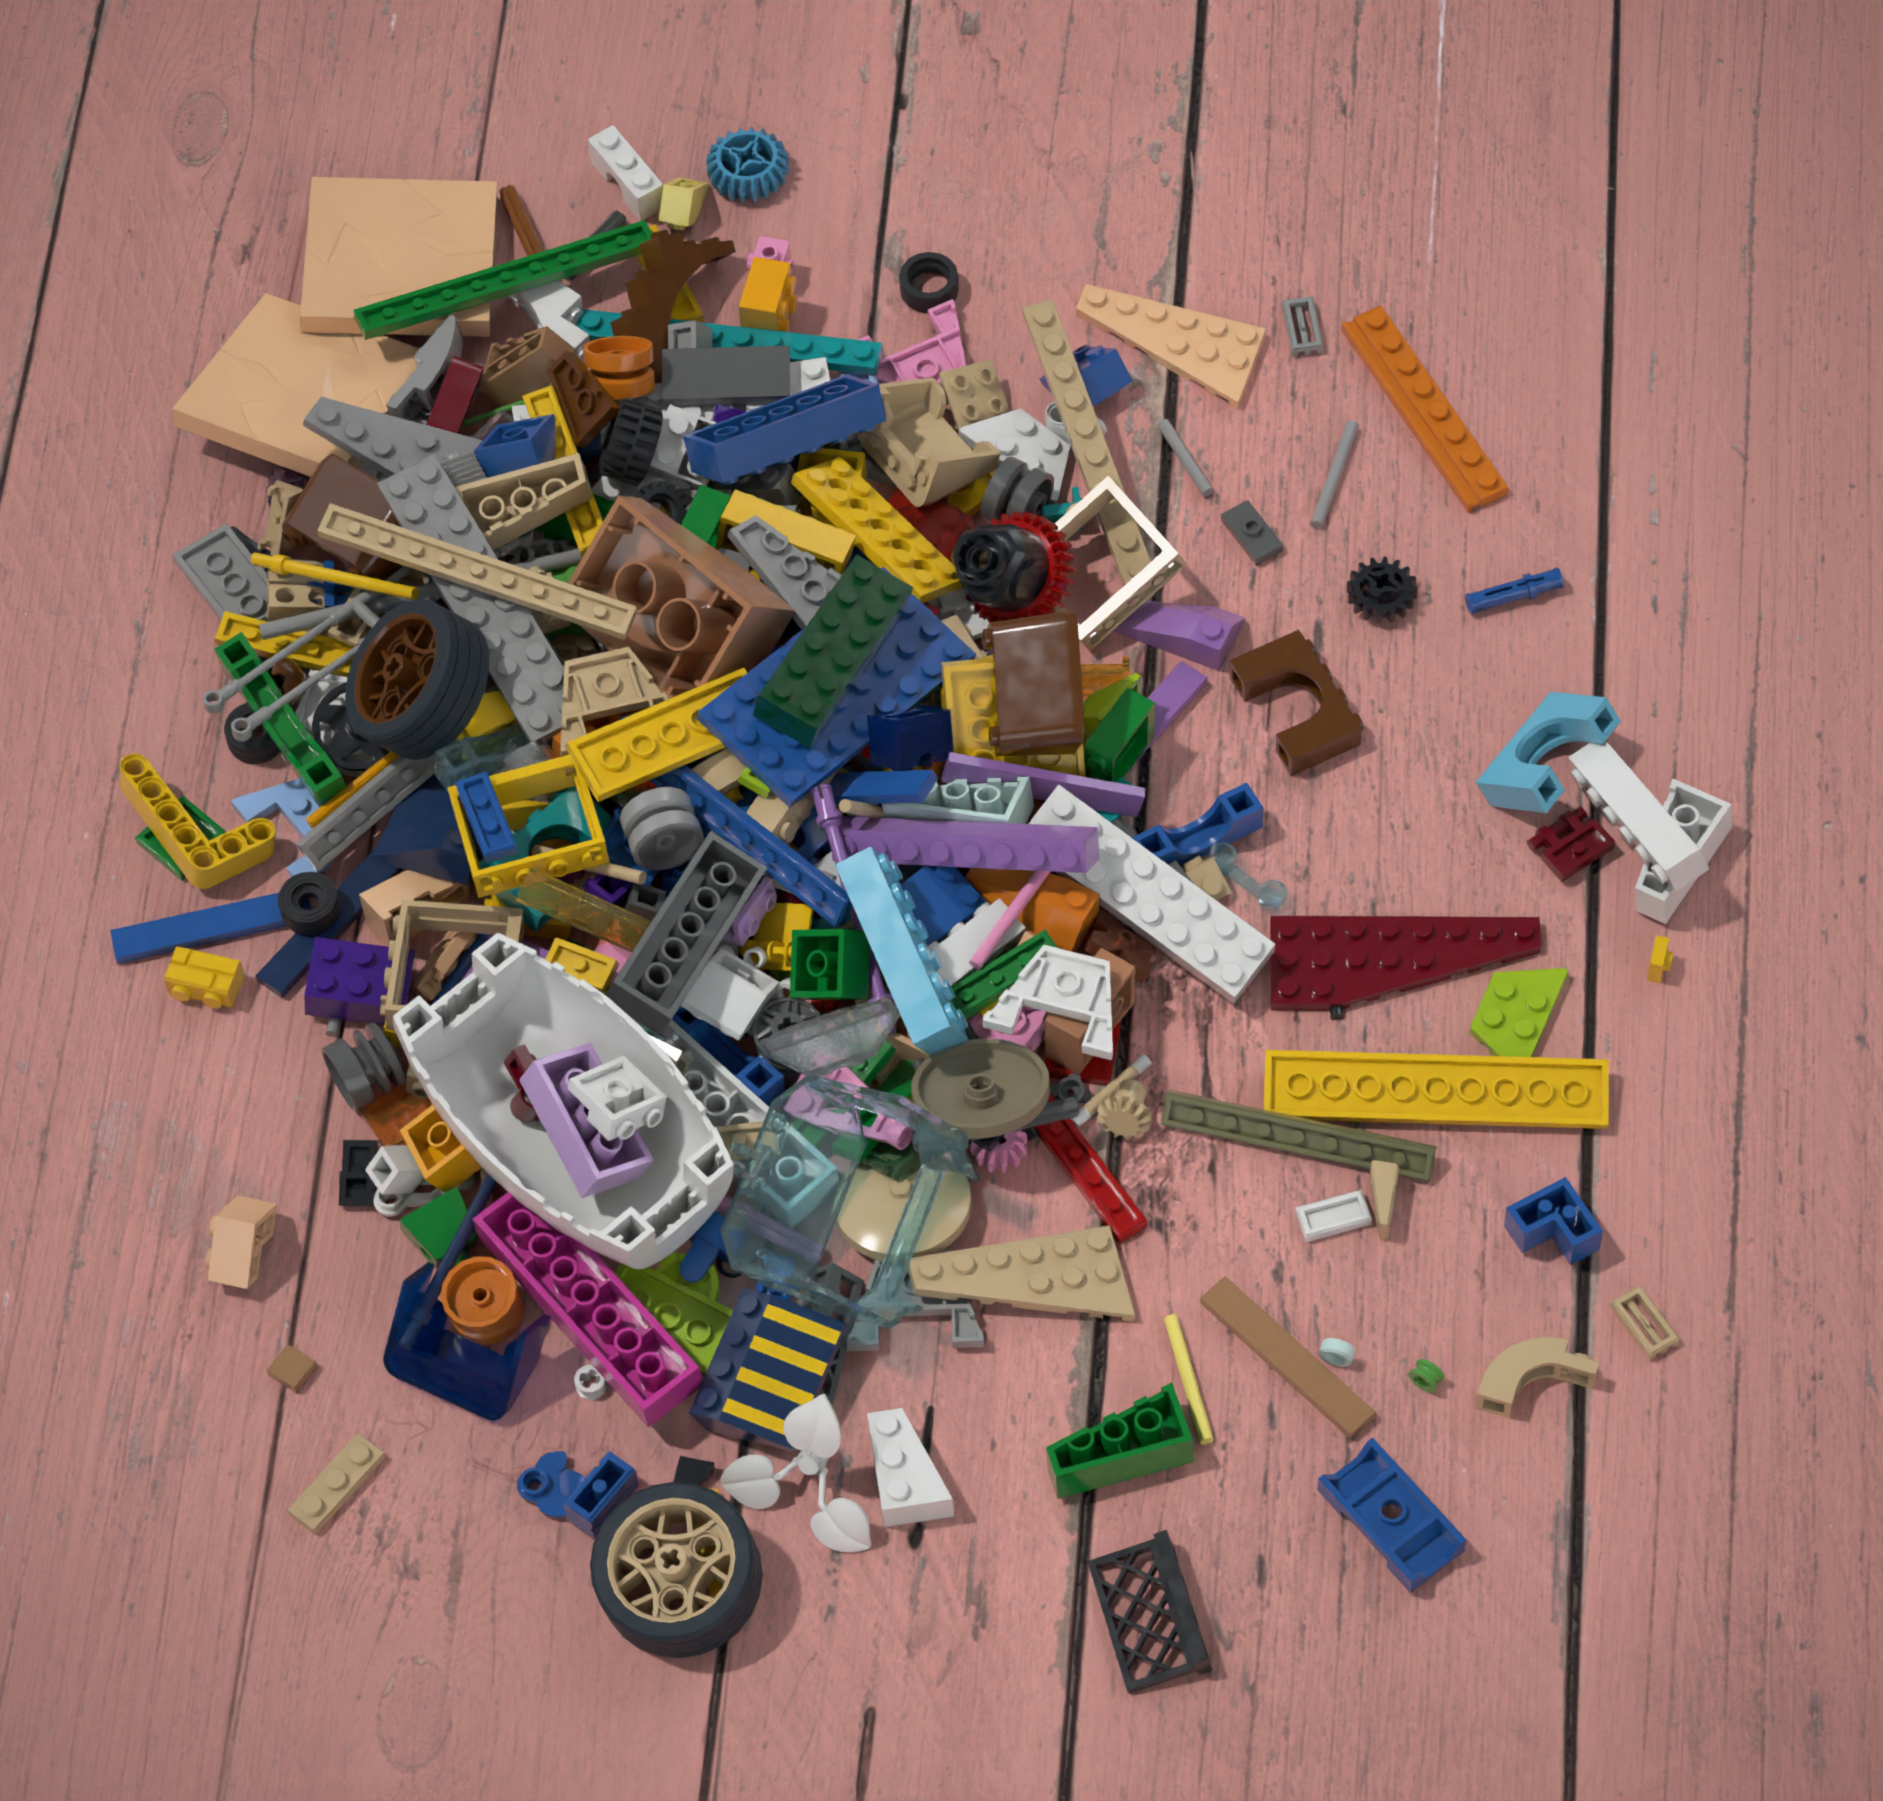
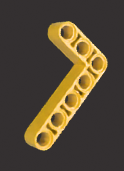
(183, 837)

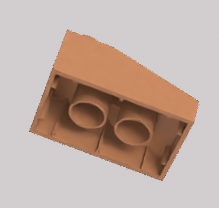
(693, 604)

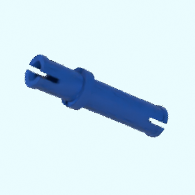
(1525, 587)

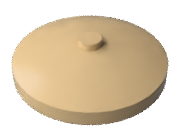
(876, 1205)

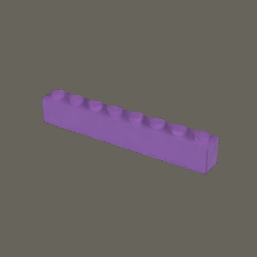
(974, 843)

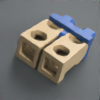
(298, 594)

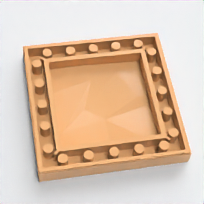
(391, 239)
(274, 375)

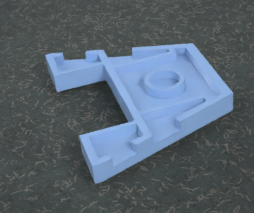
(294, 804)

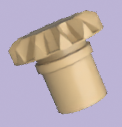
(1125, 1111)

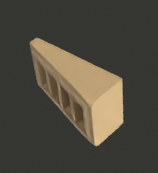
(1384, 1186)

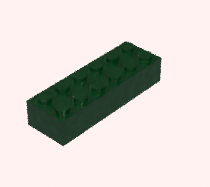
(832, 651)

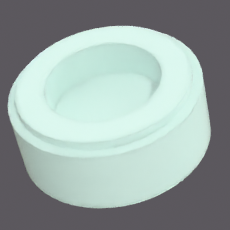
(1337, 1352)

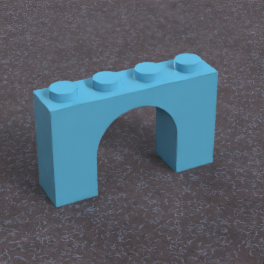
(1561, 718)

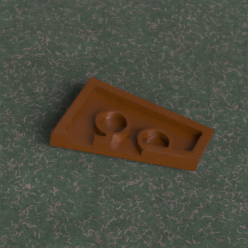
(581, 398)

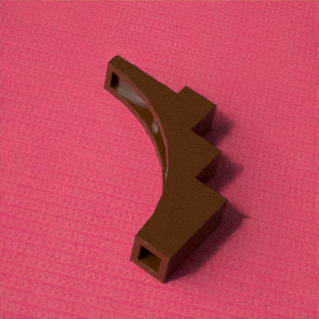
(654, 290)

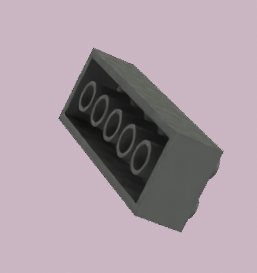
(685, 933)

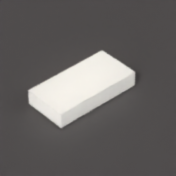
(1333, 1216)

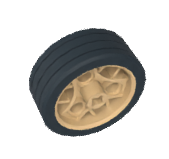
(676, 1569)

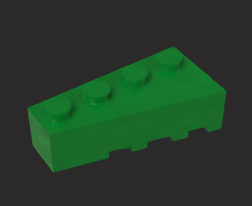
(1123, 1446)

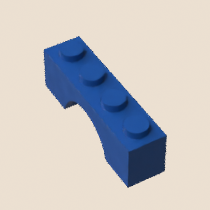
(1227, 820)
(752, 1071)

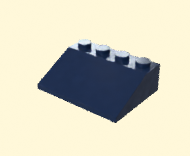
(426, 836)

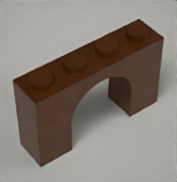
(1294, 663)

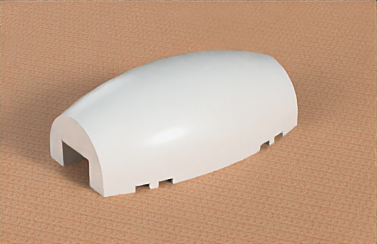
(525, 1000)

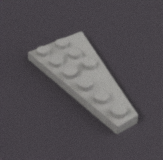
(784, 567)

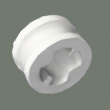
(595, 1390)

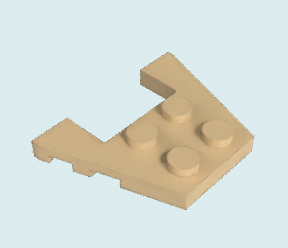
(604, 687)

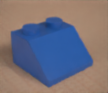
(517, 445)

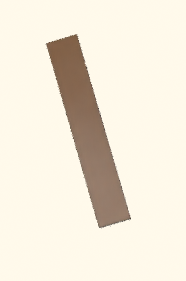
(1288, 1357)

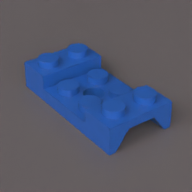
(1412, 1544)

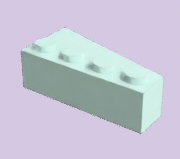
(971, 802)

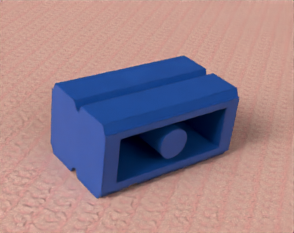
(600, 1493)

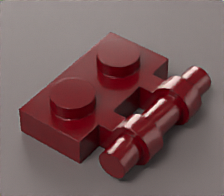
(1577, 849)

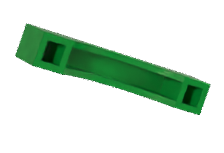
(284, 727)

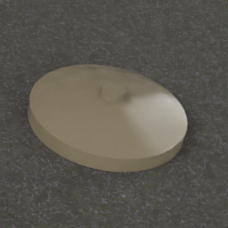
(983, 1086)

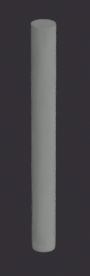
(1334, 474)

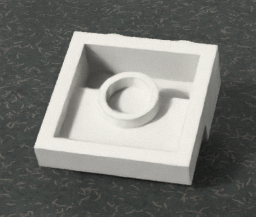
(618, 1098)

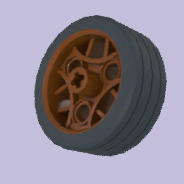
(417, 679)

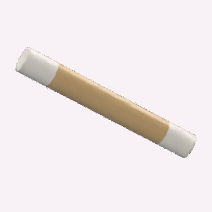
(1092, 1105)

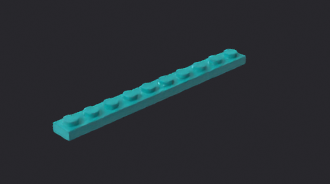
(840, 353)

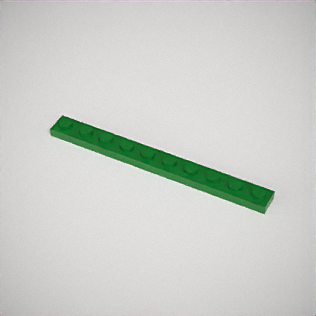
(501, 280)

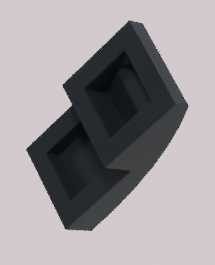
(354, 1182)

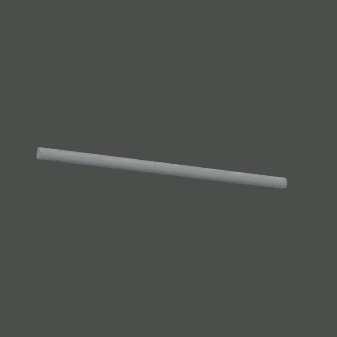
(388, 602)

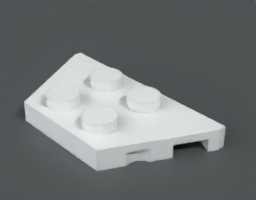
(1024, 438)

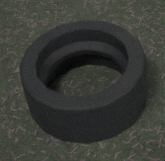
(926, 263)

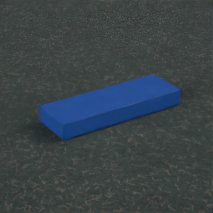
(486, 817)

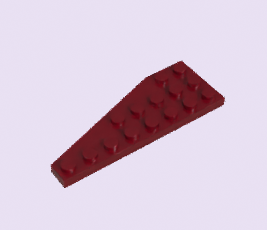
(1359, 958)

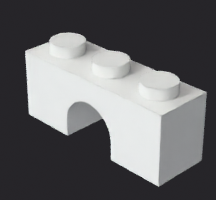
(618, 160)

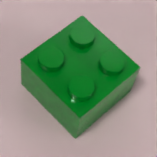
(829, 964)

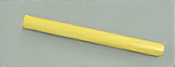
(1188, 1379)

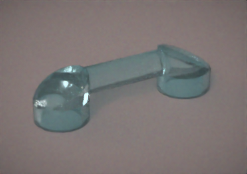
(1270, 894)

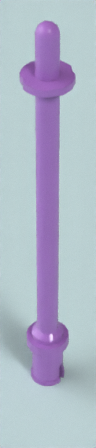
(830, 820)

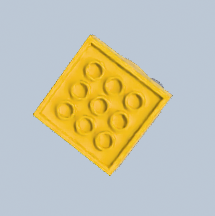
(972, 700)

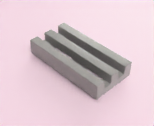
(1305, 346)

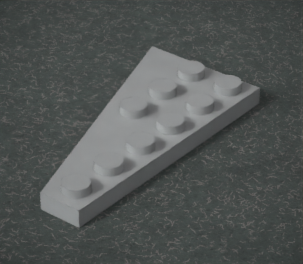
(383, 439)

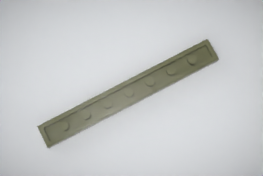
(1296, 1134)

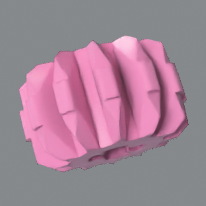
(1002, 1155)

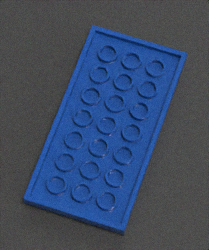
(893, 682)

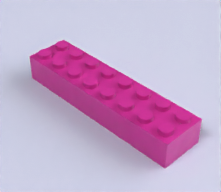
(591, 1309)

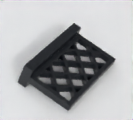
(1179, 1602)

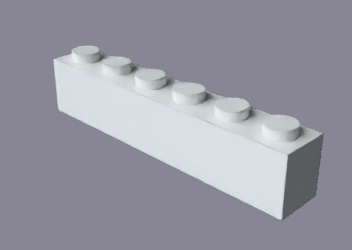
(1638, 814)

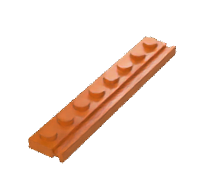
(1424, 409)

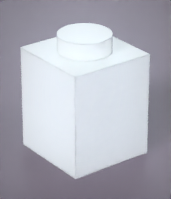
(394, 1170)

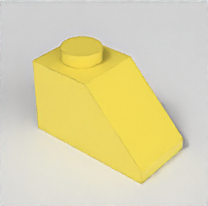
(682, 202)

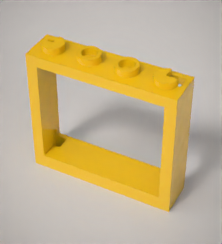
(522, 785)

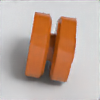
(621, 365)
(483, 1300)

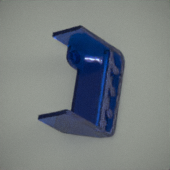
(456, 1366)

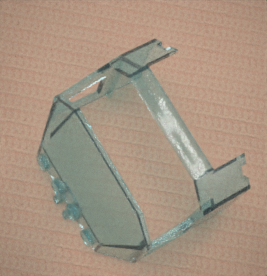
(800, 1182)

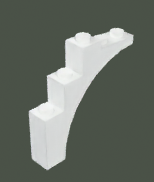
(558, 309)

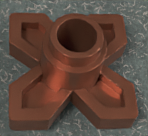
(1122, 943)

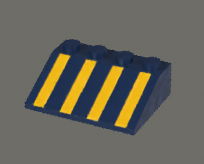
(765, 1367)

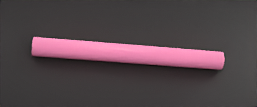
(1008, 918)

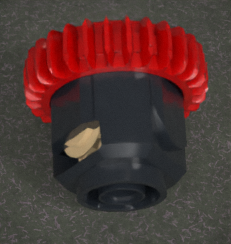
(1014, 566)

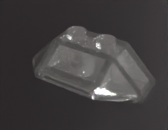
(834, 1038)

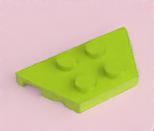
(1517, 1010)

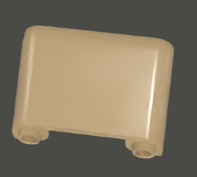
(921, 447)

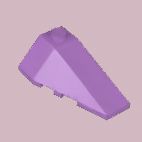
(1185, 630)

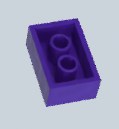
(349, 980)

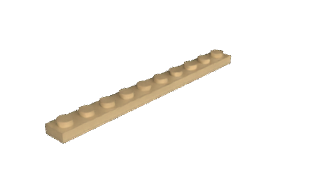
(1084, 434)
(477, 571)

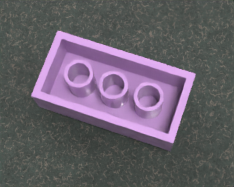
(585, 1152)

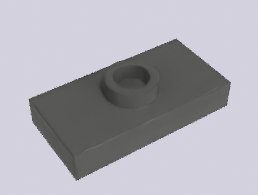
(1251, 532)

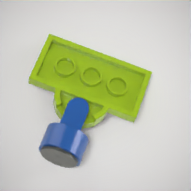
(686, 1292)

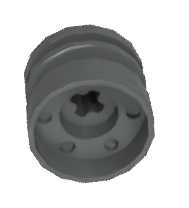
(775, 1017)
(364, 1066)

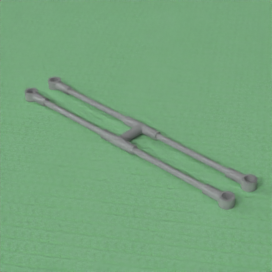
(355, 605)

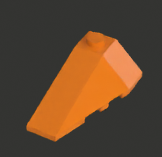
(1057, 906)

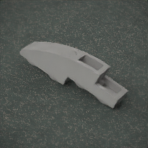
(432, 365)

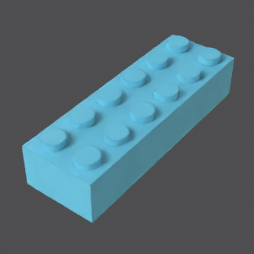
(902, 951)

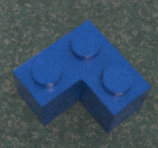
(1558, 1215)

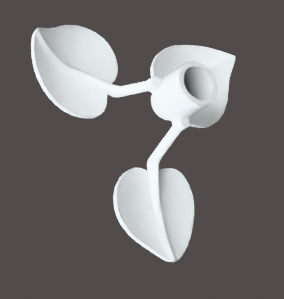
(818, 1435)

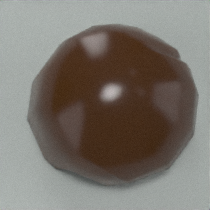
(287, 676)

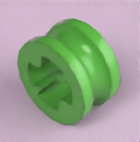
(1426, 1375)

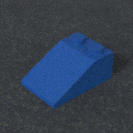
(942, 899)

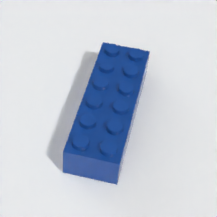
(785, 429)

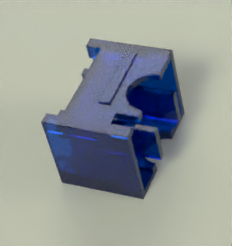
(910, 738)

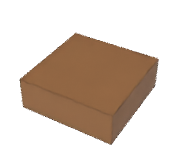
(291, 1368)

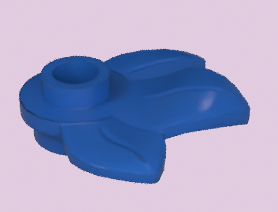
(555, 1481)

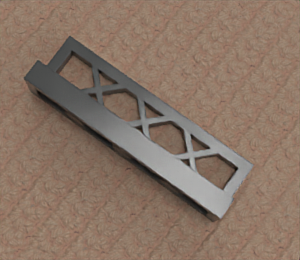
(830, 1277)

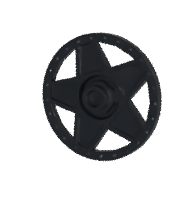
(346, 739)

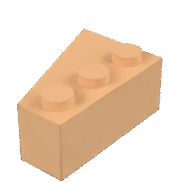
(385, 899)

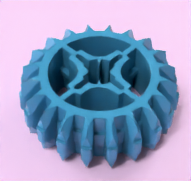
(743, 156)

